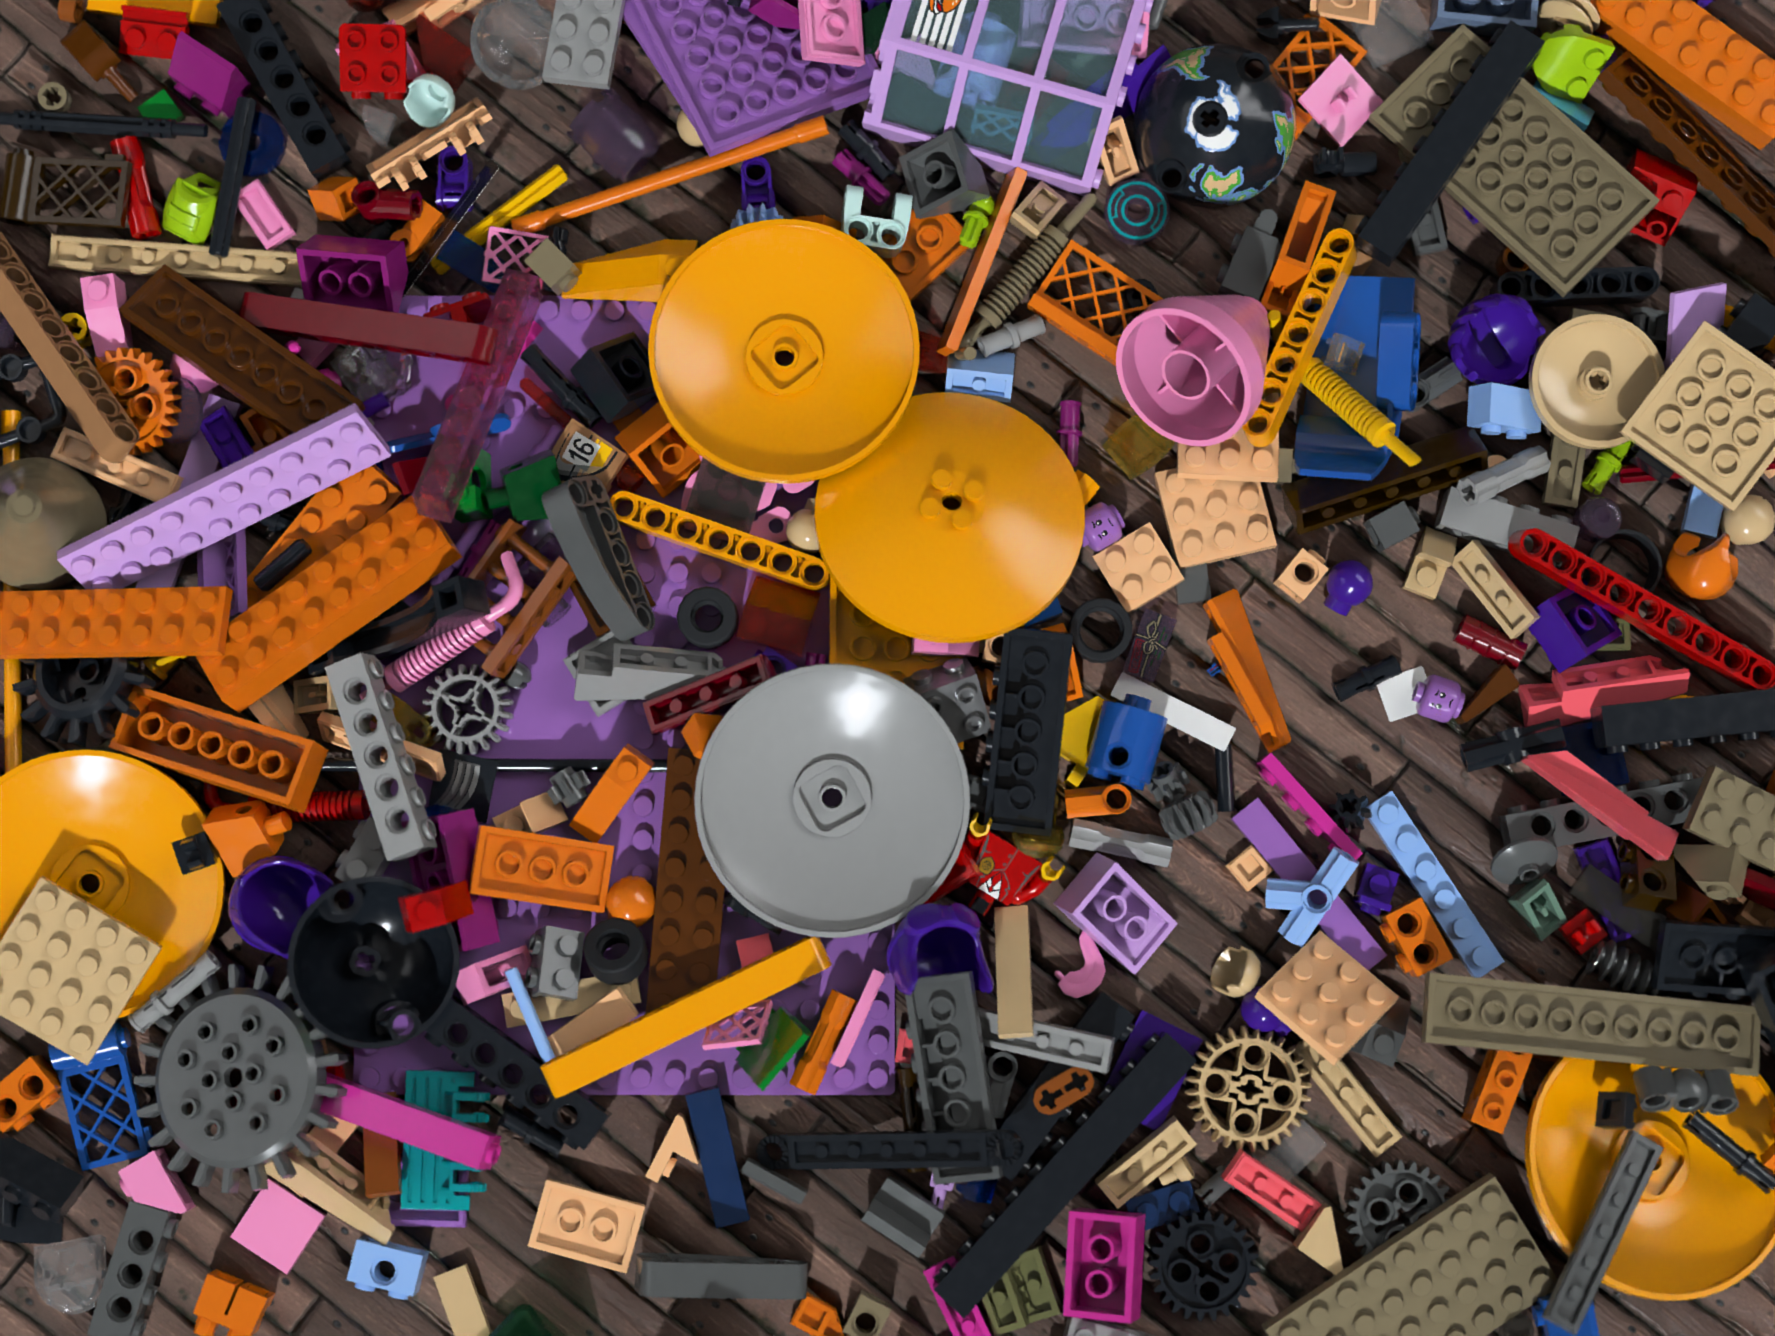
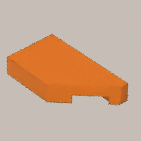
(817, 1317)

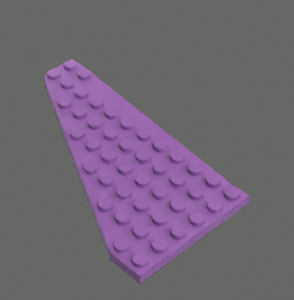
(738, 71)

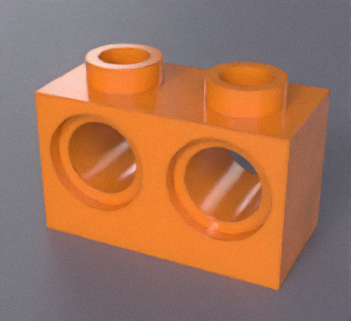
(1422, 932)
(19, 1089)

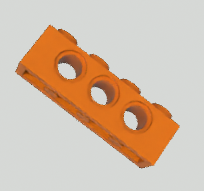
(1496, 1089)

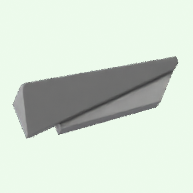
(639, 671)

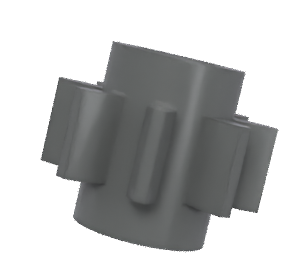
(1168, 782)
(568, 787)

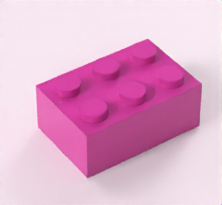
(1104, 1265)

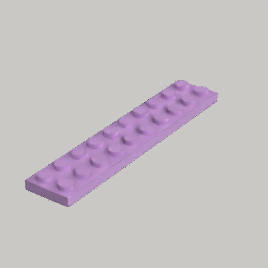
(226, 501)

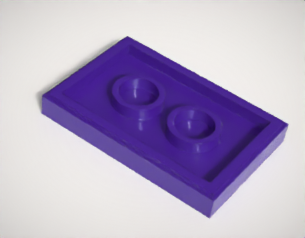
(1144, 1027)

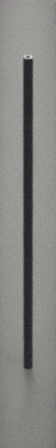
(518, 765)

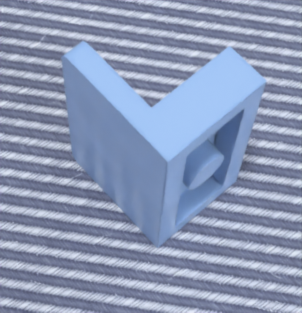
(982, 376)

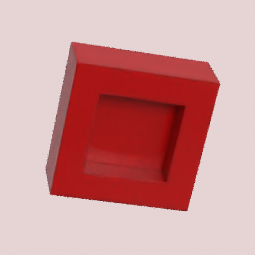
(1582, 931)

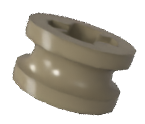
(51, 88)

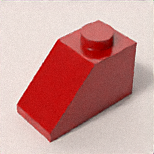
(436, 906)

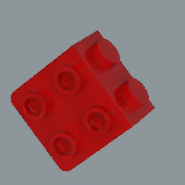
(373, 60)

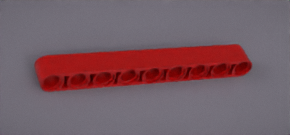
(1658, 610)

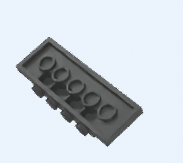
(950, 1064)

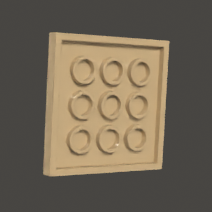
(1711, 417)
(69, 969)

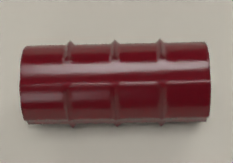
(1490, 642)

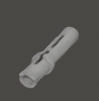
(163, 1001)

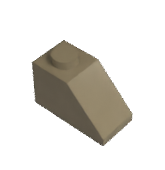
(1714, 868)

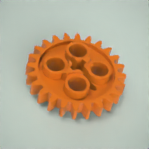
(153, 425)

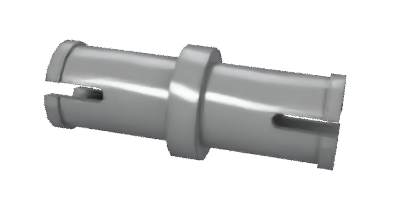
(1011, 335)

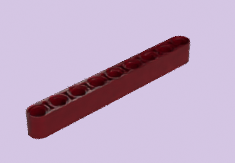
(370, 328)

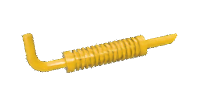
(1348, 402)

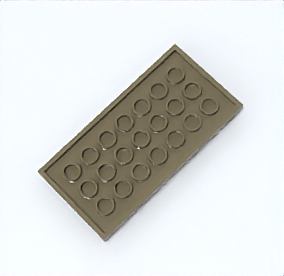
(1529, 175)
(1442, 1276)

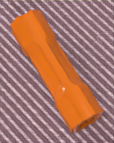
(823, 1042)

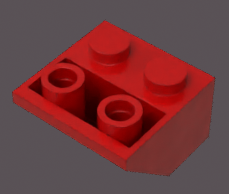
(1671, 185)

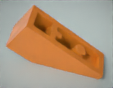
(611, 793)

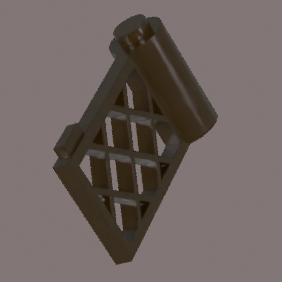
(24, 193)

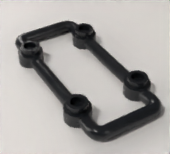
(30, 428)

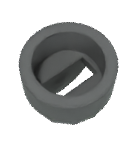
(518, 676)

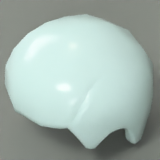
(429, 100)

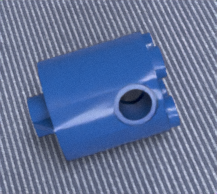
(1128, 730)

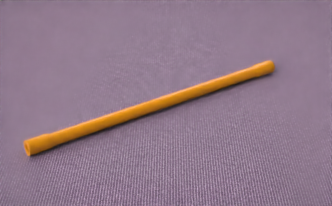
(12, 667)

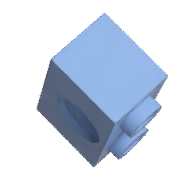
(407, 1261)

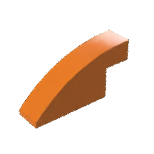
(1297, 248)

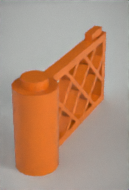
(1332, 31)

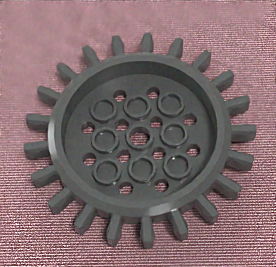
(294, 1068)

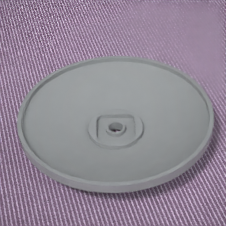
(817, 863)

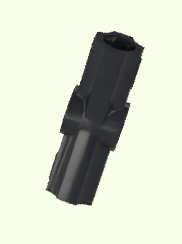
(1511, 745)

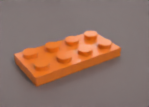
(541, 869)

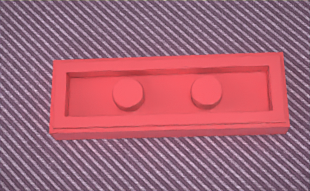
(1271, 1190)

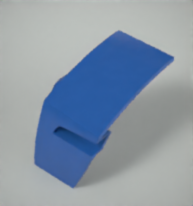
(1382, 317)

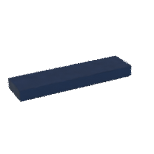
(717, 1156)

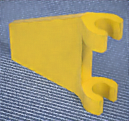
(1077, 738)

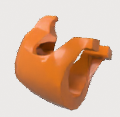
(1705, 573)

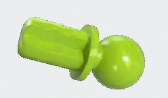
(975, 221)

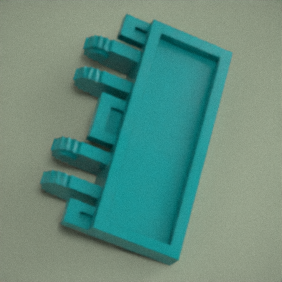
(427, 1178)

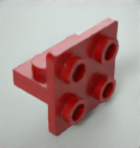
(471, 309)

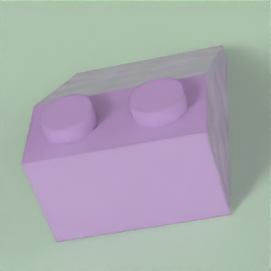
(1116, 912)

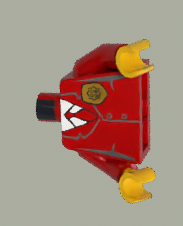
(1004, 869)

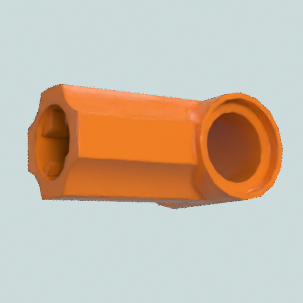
(1092, 801)

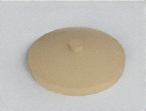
(1592, 379)

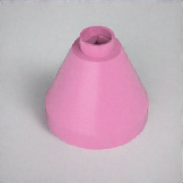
(1195, 365)

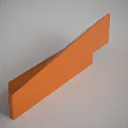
(1244, 668)

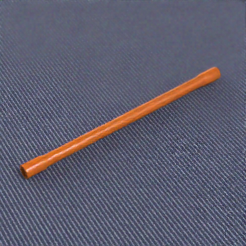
(799, 133)

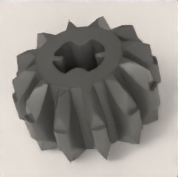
(1188, 815)

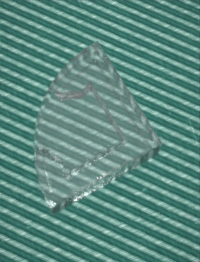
(378, 124)

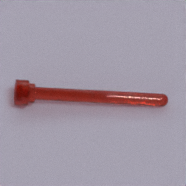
(628, 478)

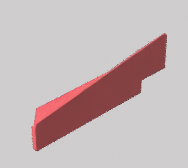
(1597, 685)
(1604, 801)

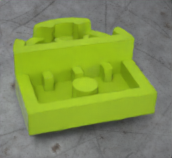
(1571, 62)

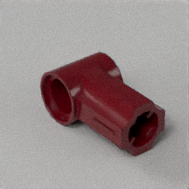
(385, 203)

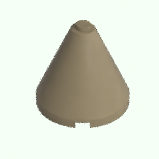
(40, 512)

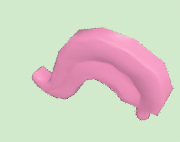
(1089, 977)

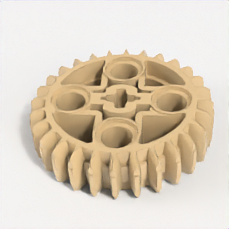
(1252, 1134)

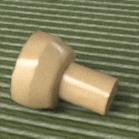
(1180, 1170)

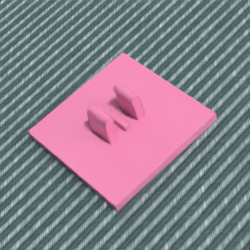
(1340, 100)

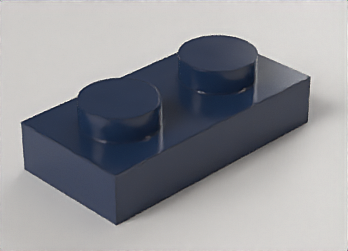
(1164, 1203)

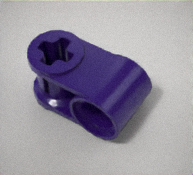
(450, 183)
(757, 191)

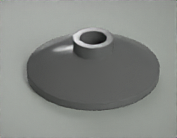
(1524, 861)

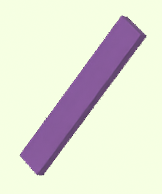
(1291, 863)

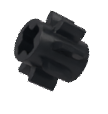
(1350, 801)

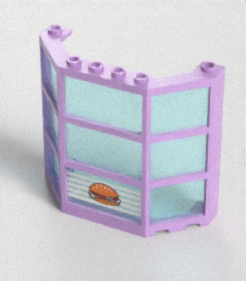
(1011, 78)

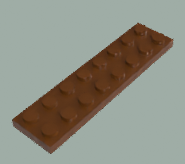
(1693, 145)
(234, 352)
(687, 894)

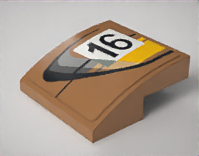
(585, 453)

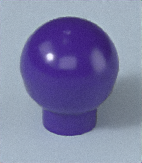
(1347, 586)
(1259, 1017)

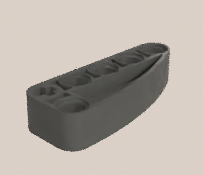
(599, 554)
(719, 1276)

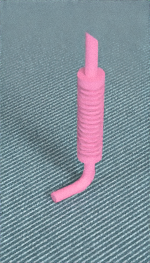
(440, 649)

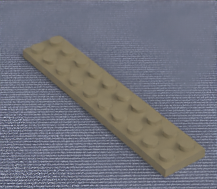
(1590, 1024)

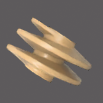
(1556, 13)

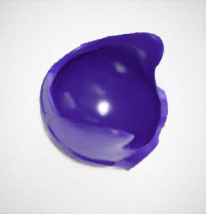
(272, 899)
(936, 942)

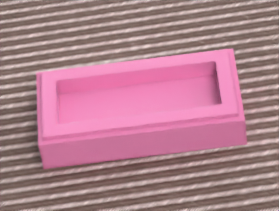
(264, 215)

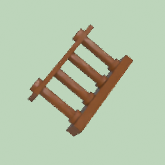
(537, 601)

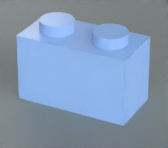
(1502, 409)

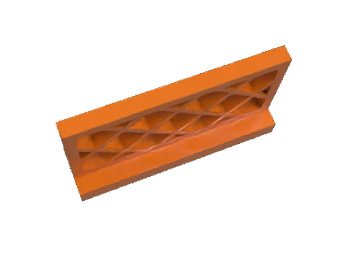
(1073, 324)

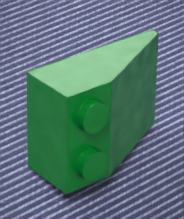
(780, 1042)

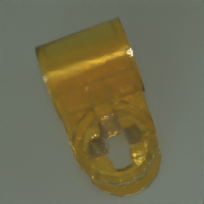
(409, 720)

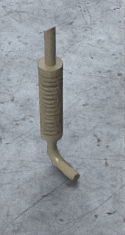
(1022, 277)

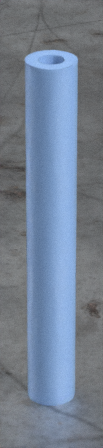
(529, 1014)

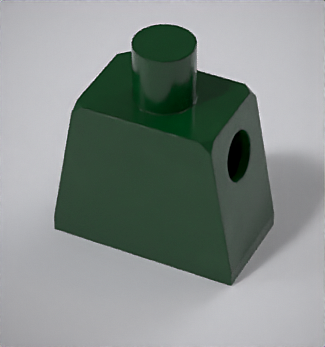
(524, 486)

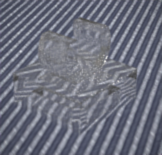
(1343, 354)

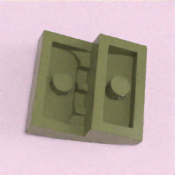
(1023, 1294)

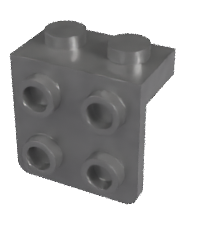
(955, 695)

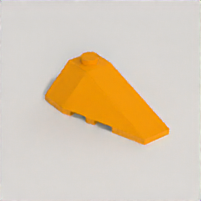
(631, 273)

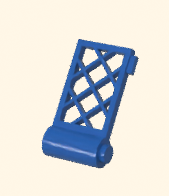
(110, 1053)

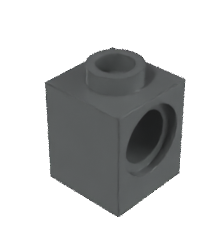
(1392, 526)

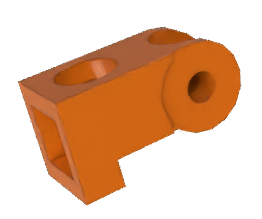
(419, 232)

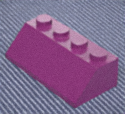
(453, 863)

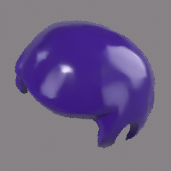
(1494, 339)

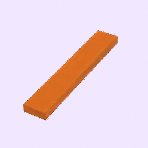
(981, 262)

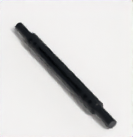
(101, 124)

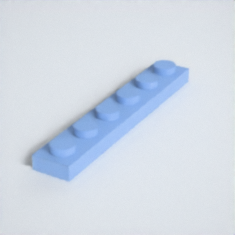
(1433, 886)

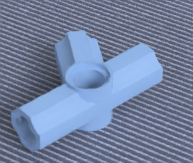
(1294, 895)

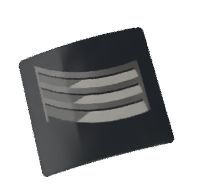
(466, 783)

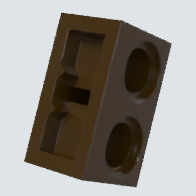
(1644, 880)

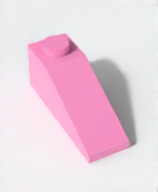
(101, 302)

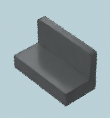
(903, 1216)

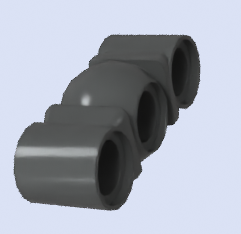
(1685, 1090)

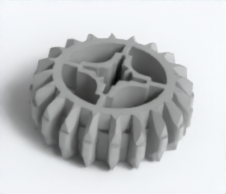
(459, 722)

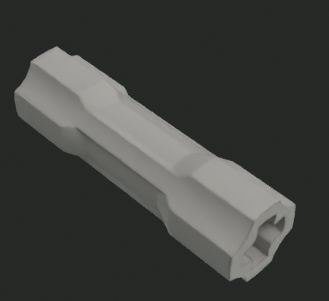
(1487, 483)
(1119, 842)

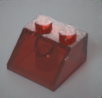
(778, 616)

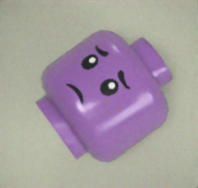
(1102, 526)
(1438, 698)

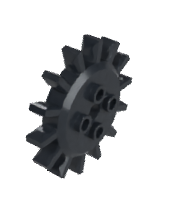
(60, 692)

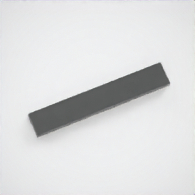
(1602, 1232)

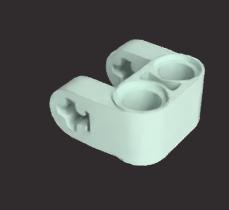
(875, 227)

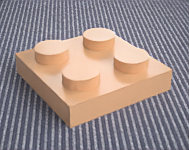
(1138, 568)

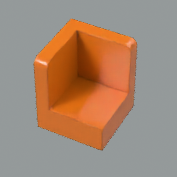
(333, 198)

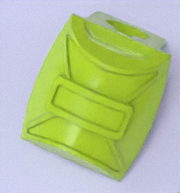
(190, 208)

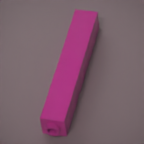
(413, 1125)

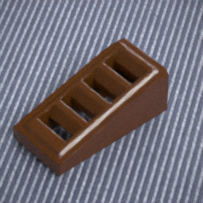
(1494, 688)

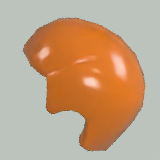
(631, 900)

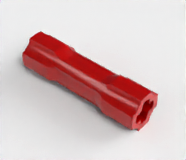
(140, 211)

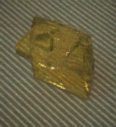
(1136, 447)
(1041, 846)

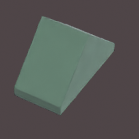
(1538, 908)

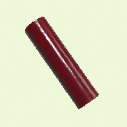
(706, 694)

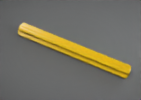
(511, 209)

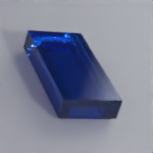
(468, 259)

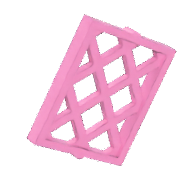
(488, 253)
(738, 1040)

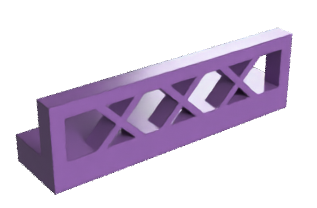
(225, 565)

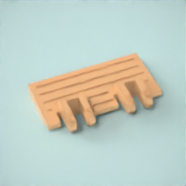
(403, 159)

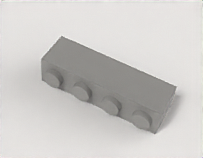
(1496, 521)

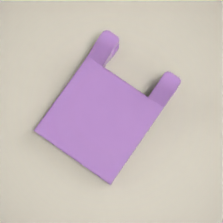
(1688, 311)

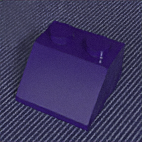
(1572, 628)

